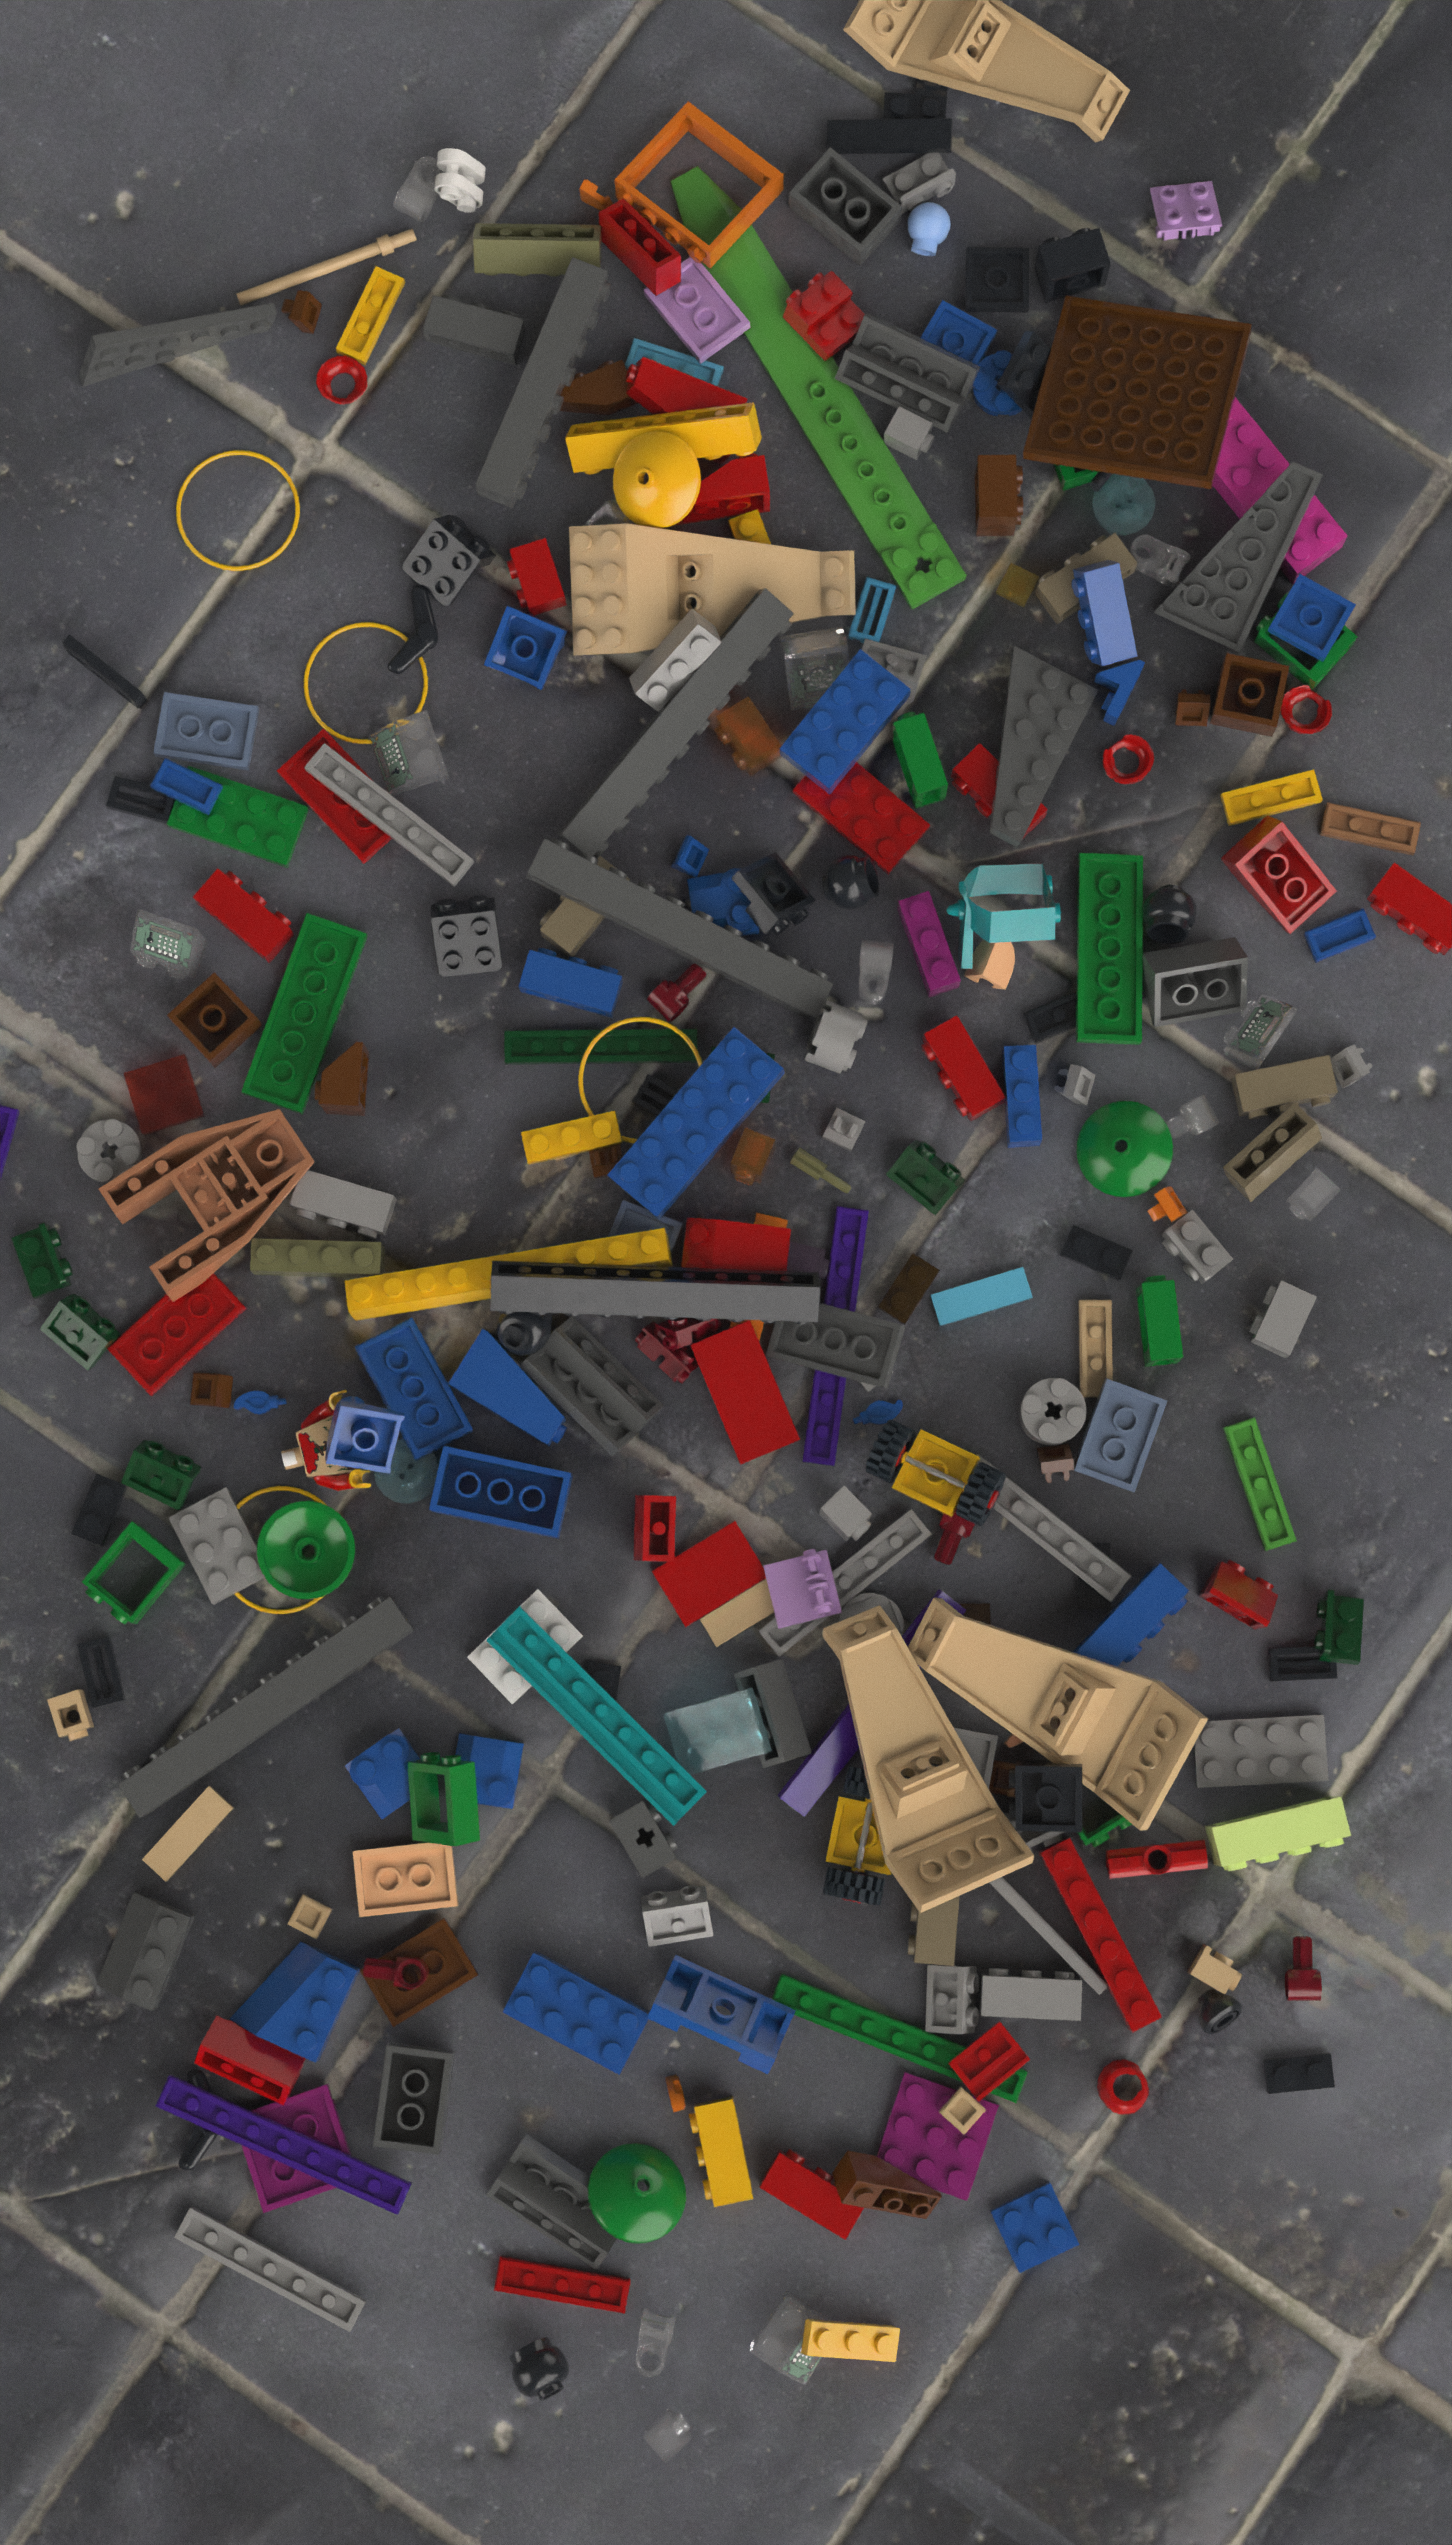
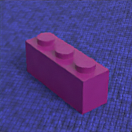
(928, 944)

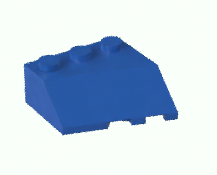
(300, 2001)

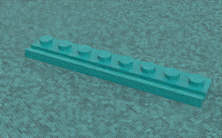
(596, 1715)

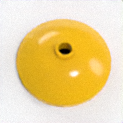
(671, 483)

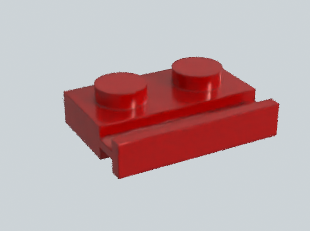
(989, 2061)

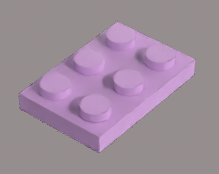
(699, 311)

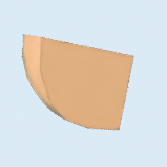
(992, 963)

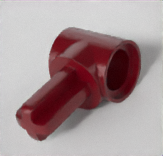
(671, 997)
(954, 1530)
(394, 1970)
(1303, 1980)

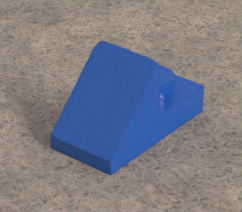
(1119, 680)

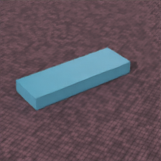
(682, 362)
(981, 1296)

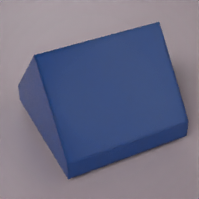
(690, 856)

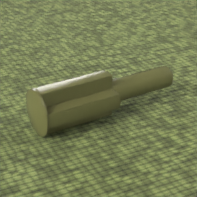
(817, 1169)

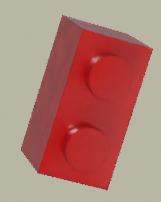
(537, 577)
(654, 1528)

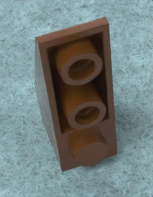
(598, 391)
(877, 2185)

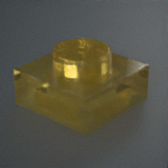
(1017, 585)

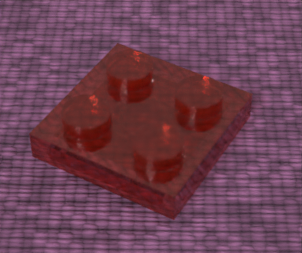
(164, 1094)

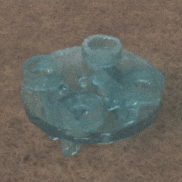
(1131, 516)
(417, 1481)

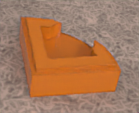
(591, 197)
(675, 2093)

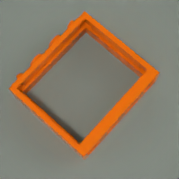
(728, 147)

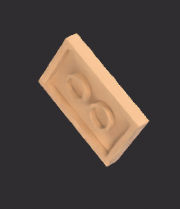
(405, 1878)

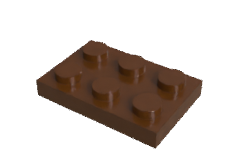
(447, 1967)

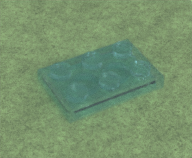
(717, 1732)

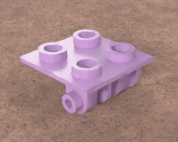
(1185, 208)
(802, 1588)

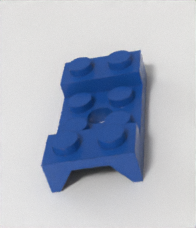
(691, 1998)

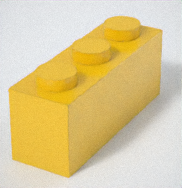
(721, 2152)

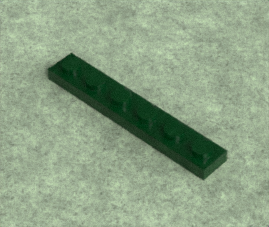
(612, 1048)

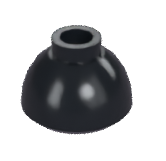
(1217, 2011)

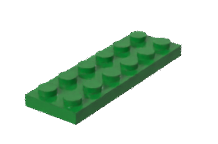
(1109, 949)
(304, 1013)

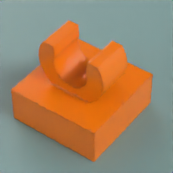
(1168, 1205)

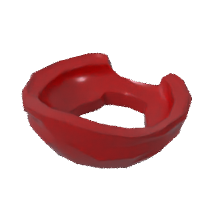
(340, 365)
(1298, 694)
(1140, 748)
(1106, 2082)

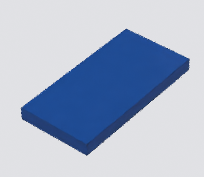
(414, 1385)

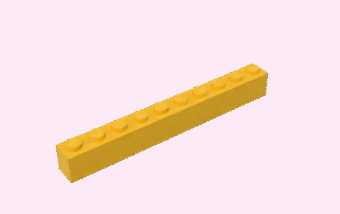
(471, 1279)

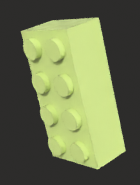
(1278, 1831)

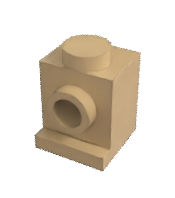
(61, 1707)
(1214, 1970)

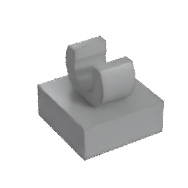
(1349, 1065)
(1077, 1085)
(843, 1129)

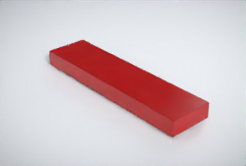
(562, 2284)

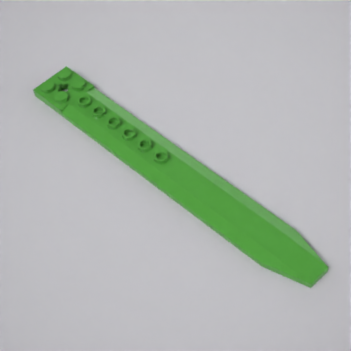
(820, 403)

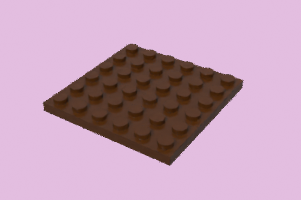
(1138, 392)

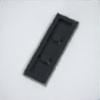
(104, 672)

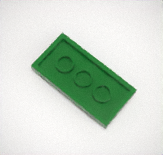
(245, 821)

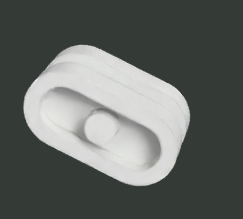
(460, 179)

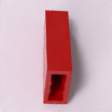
(669, 390)

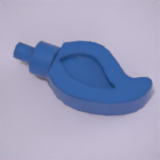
(258, 1402)
(879, 1413)

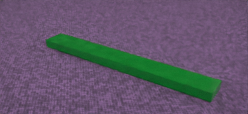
(880, 2031)

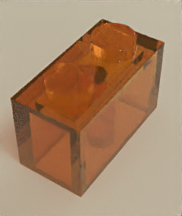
(748, 736)
(752, 1157)

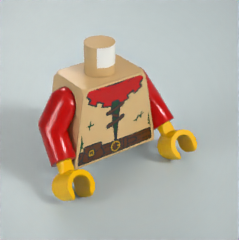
(312, 1451)

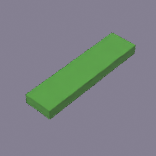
(1259, 1484)

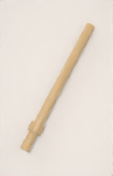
(384, 245)

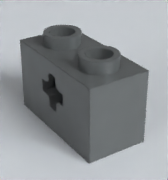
(627, 1829)

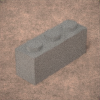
(675, 660)
(343, 1204)
(846, 1515)
(1030, 1995)

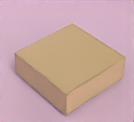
(310, 1916)
(962, 2110)

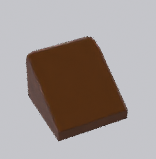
(211, 1390)
(1000, 1779)

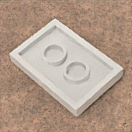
(499, 1671)

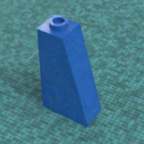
(503, 1388)

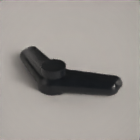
(424, 635)
(201, 2137)

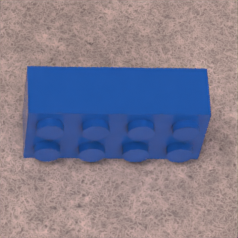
(845, 721)
(501, 1492)
(1135, 1618)
(576, 2012)

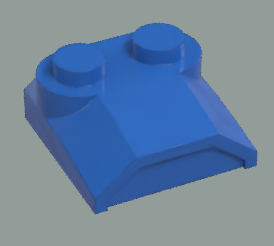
(525, 646)
(722, 901)
(362, 1435)
(495, 1768)
(383, 1772)

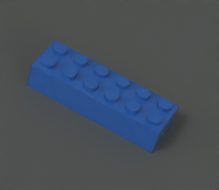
(696, 1123)

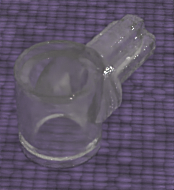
(1194, 1116)

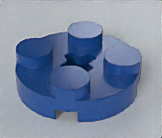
(984, 387)

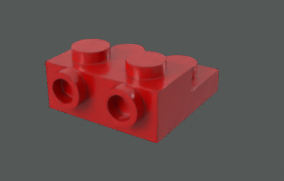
(824, 314)

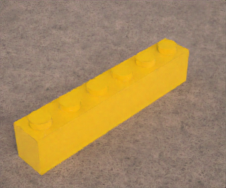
(707, 431)

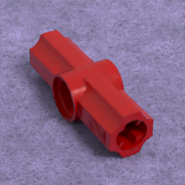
(1178, 1857)

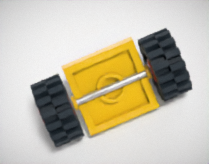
(935, 1472)
(857, 1845)

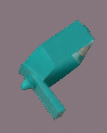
(1004, 925)

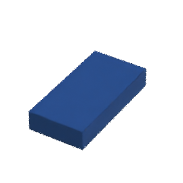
(186, 786)
(1339, 935)

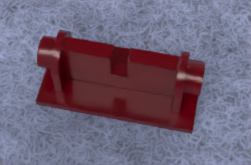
(679, 1331)
(677, 1363)

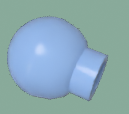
(928, 227)

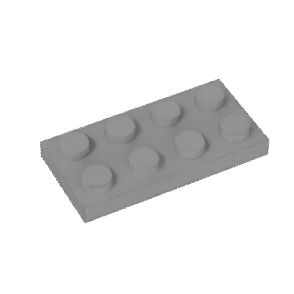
(1261, 1751)

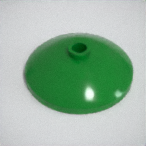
(1140, 1165)
(282, 1547)
(623, 2207)

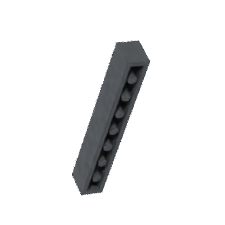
(542, 383)

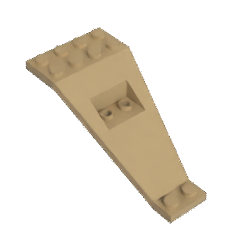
(1007, 63)
(637, 583)
(1119, 1725)
(942, 1823)

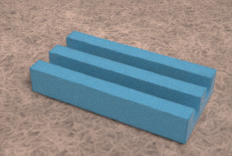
(880, 585)

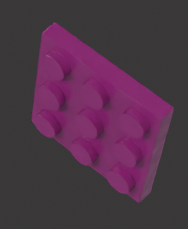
(308, 2113)
(930, 2146)

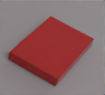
(710, 1574)

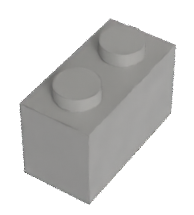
(1282, 1319)

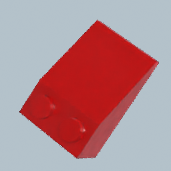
(732, 491)
(1279, 873)
(735, 1245)
(1239, 1595)

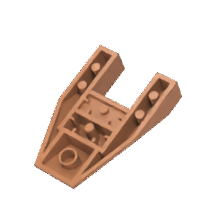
(229, 1181)

